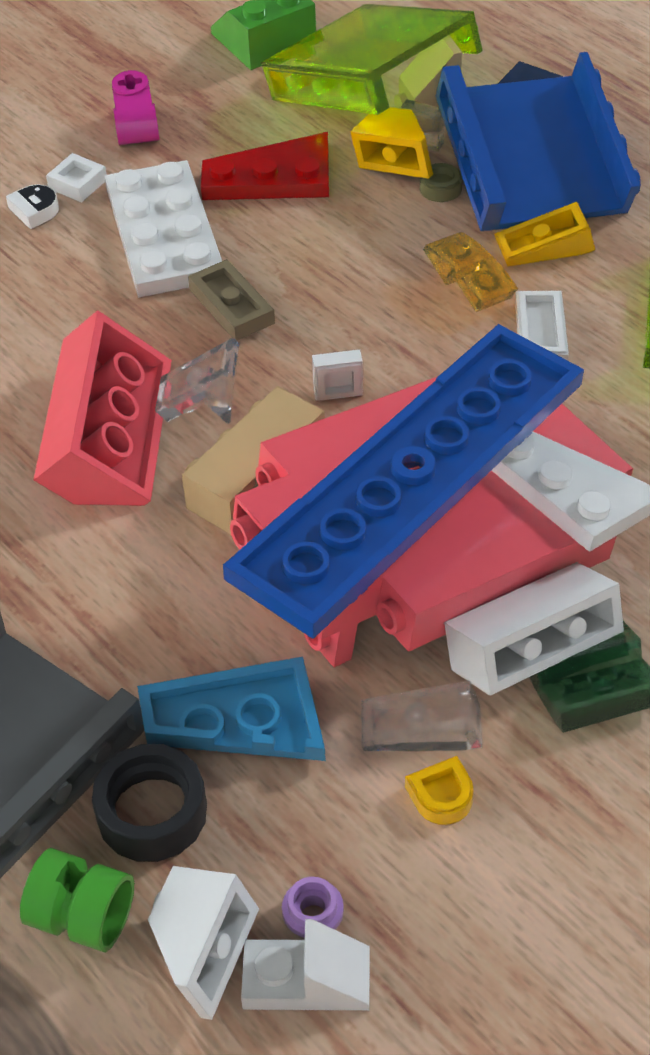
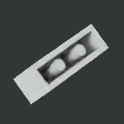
(534, 627)

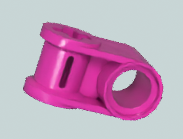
(134, 108)

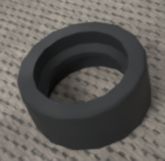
(143, 764)

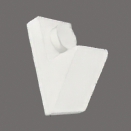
(307, 974)

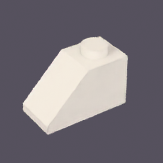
(201, 930)

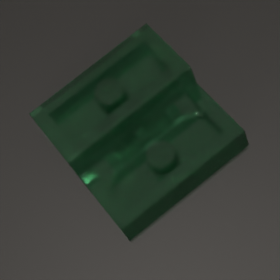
(596, 683)

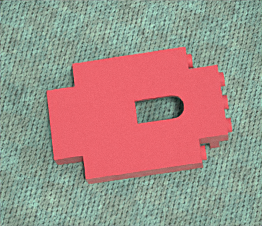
(466, 559)

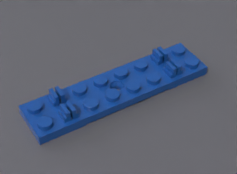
(376, 508)

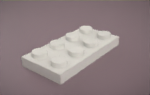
(161, 226)

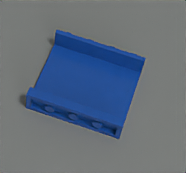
(537, 146)

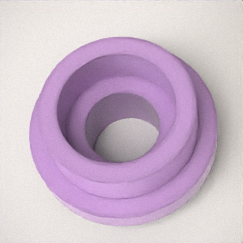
(312, 892)

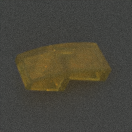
(473, 268)

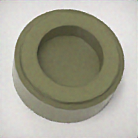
(443, 184)

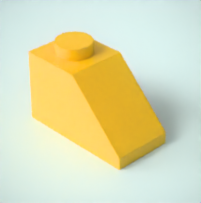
(392, 144)

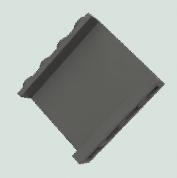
(51, 743)

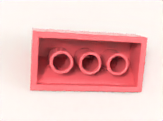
(102, 417)

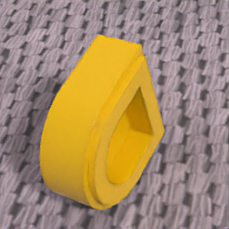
(441, 791)

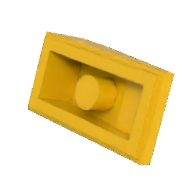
(547, 237)

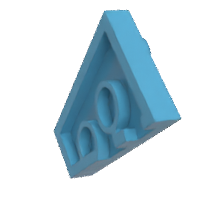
(237, 710)

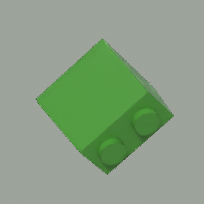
(264, 28)

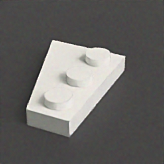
(575, 490)

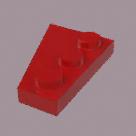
(270, 172)

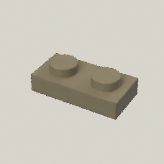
(231, 300)

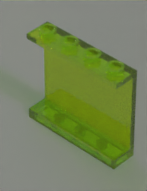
(346, 58)

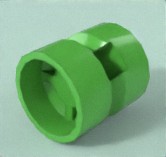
(71, 898)

